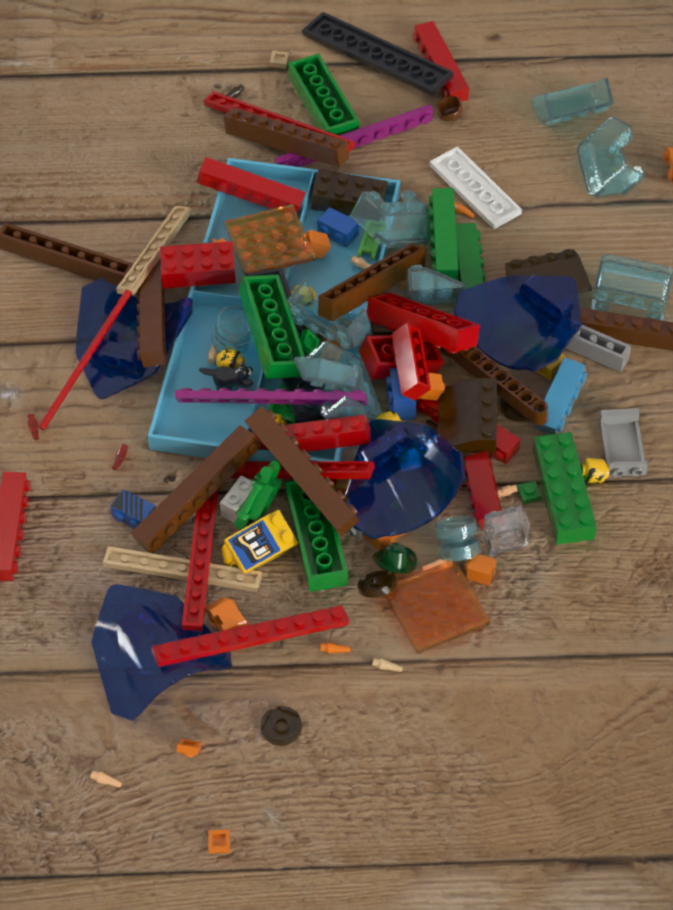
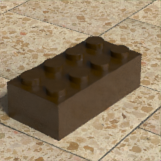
(343, 190)

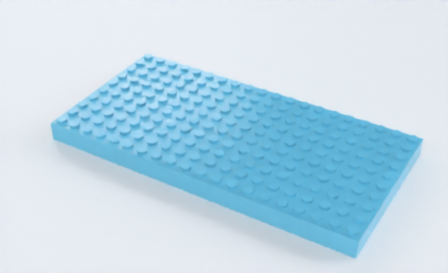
(202, 427)

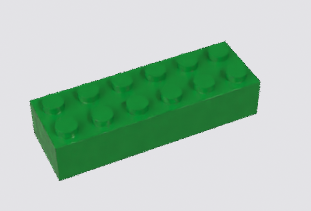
(322, 95)
(443, 232)
(271, 325)
(564, 488)
(317, 540)

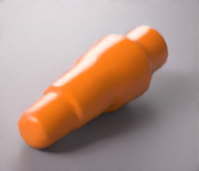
(459, 208)
(334, 648)

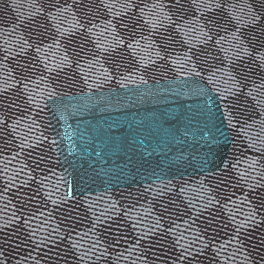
(329, 373)

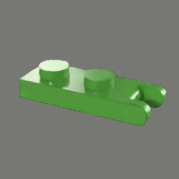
(368, 246)

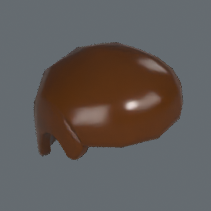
(449, 108)

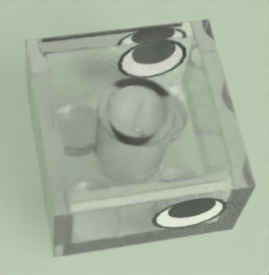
(506, 530)

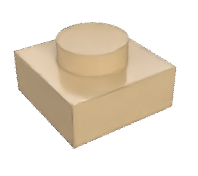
(279, 59)

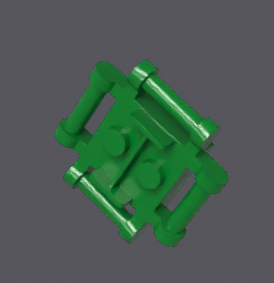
(260, 496)

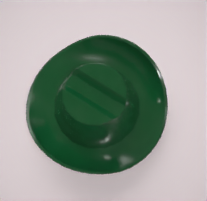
(396, 559)

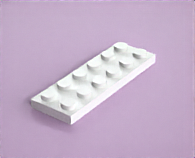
(475, 187)

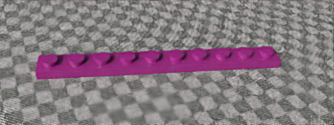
(371, 133)
(263, 396)

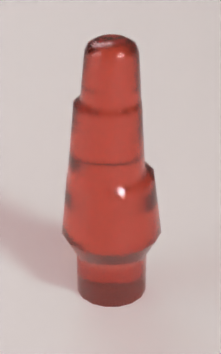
(33, 425)
(120, 456)

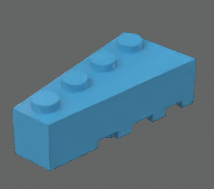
(563, 394)

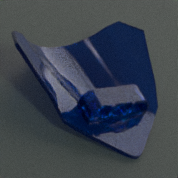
(523, 318)
(116, 361)
(411, 478)
(123, 642)

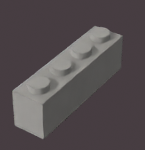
(600, 348)

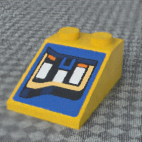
(261, 542)

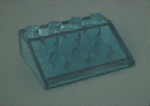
(431, 286)

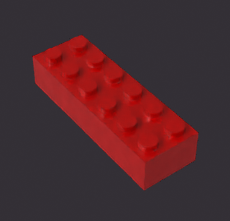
(435, 325)

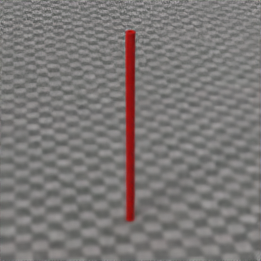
(85, 359)

